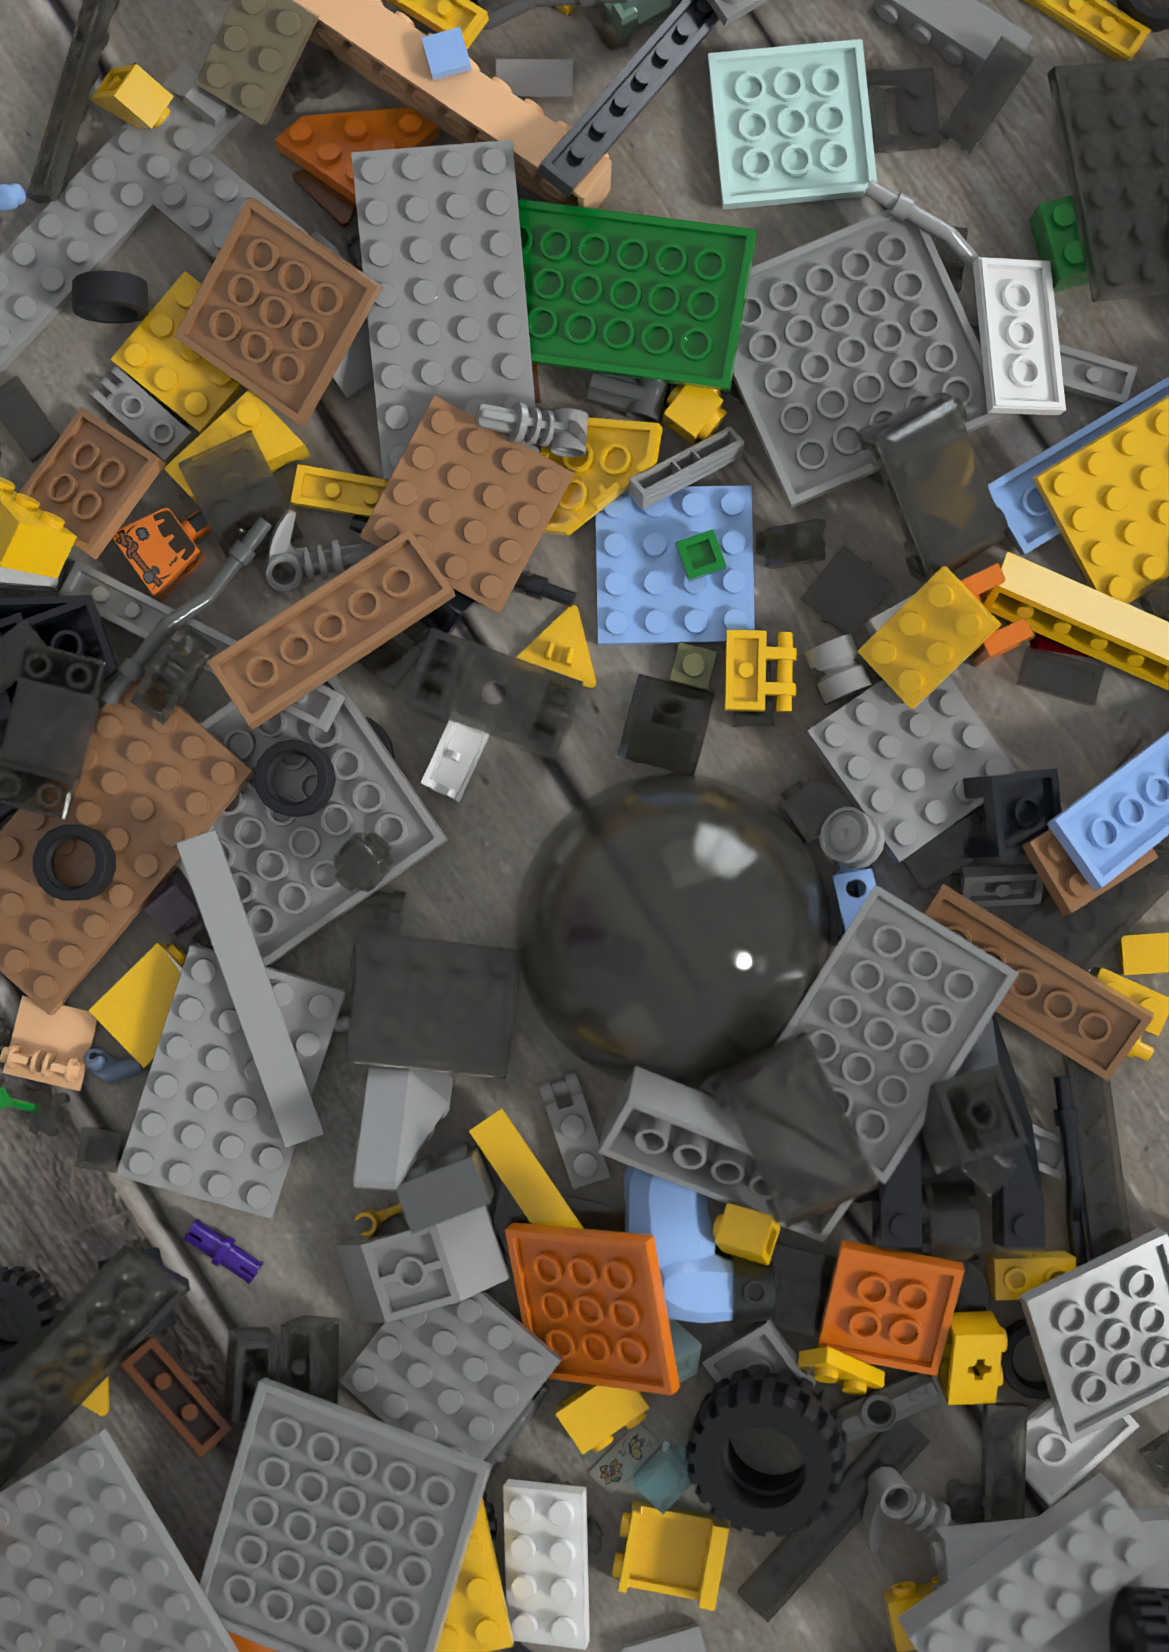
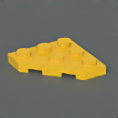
(612, 456)

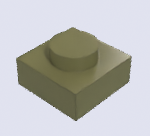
(693, 666)

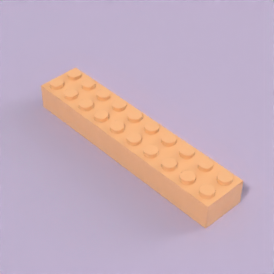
(464, 106)

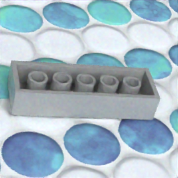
(692, 1144)
(1037, 1577)

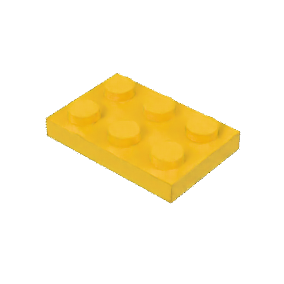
(929, 637)

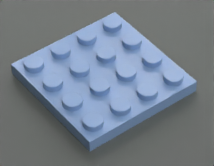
(642, 579)

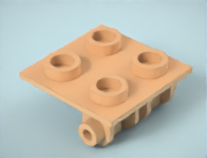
(50, 1046)

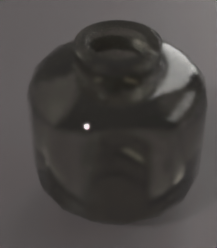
(363, 861)

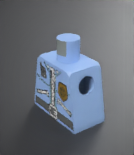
(843, 905)

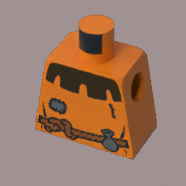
(163, 548)

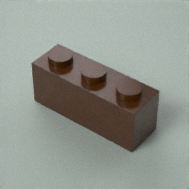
(174, 1397)

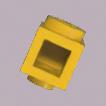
(694, 412)

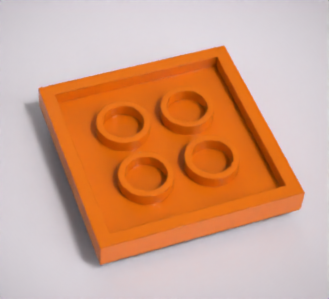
(890, 1307)

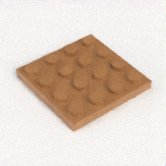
(277, 311)
(469, 502)

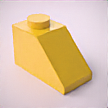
(133, 97)

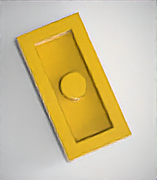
(838, 1368)

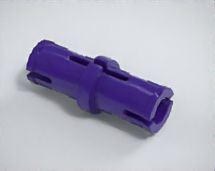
(223, 1251)

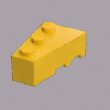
(247, 413)
(31, 537)

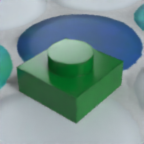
(700, 555)

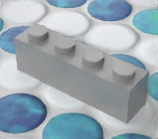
(956, 28)

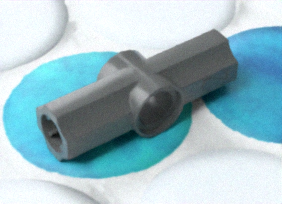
(903, 1396)

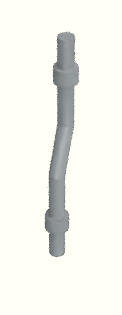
(903, 207)

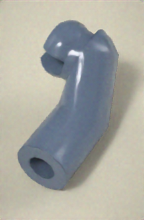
(109, 1068)

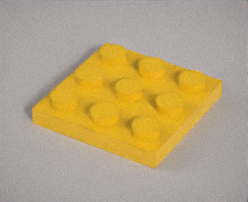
(169, 368)

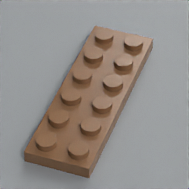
(331, 629)
(1050, 993)

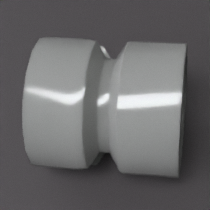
(837, 669)

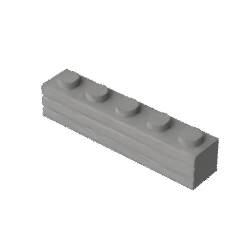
(686, 467)

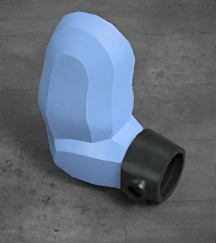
(694, 1278)

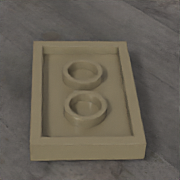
(256, 54)

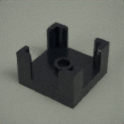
(1015, 809)

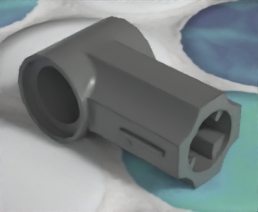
(639, 398)

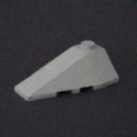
(396, 1121)

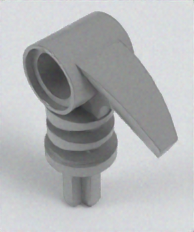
(562, 427)
(305, 563)
(906, 1504)

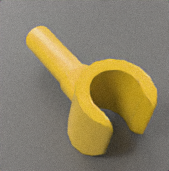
(378, 1217)

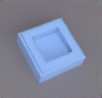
(446, 53)

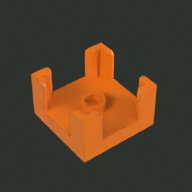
(1004, 638)

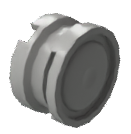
(852, 838)

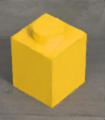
(746, 1233)

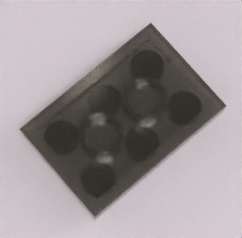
(236, 489)

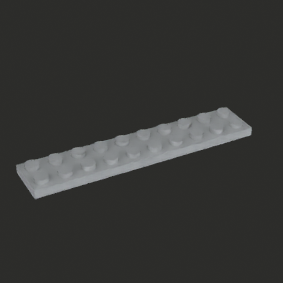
(97, 214)

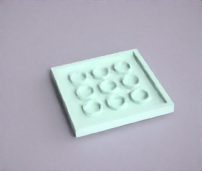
(791, 123)

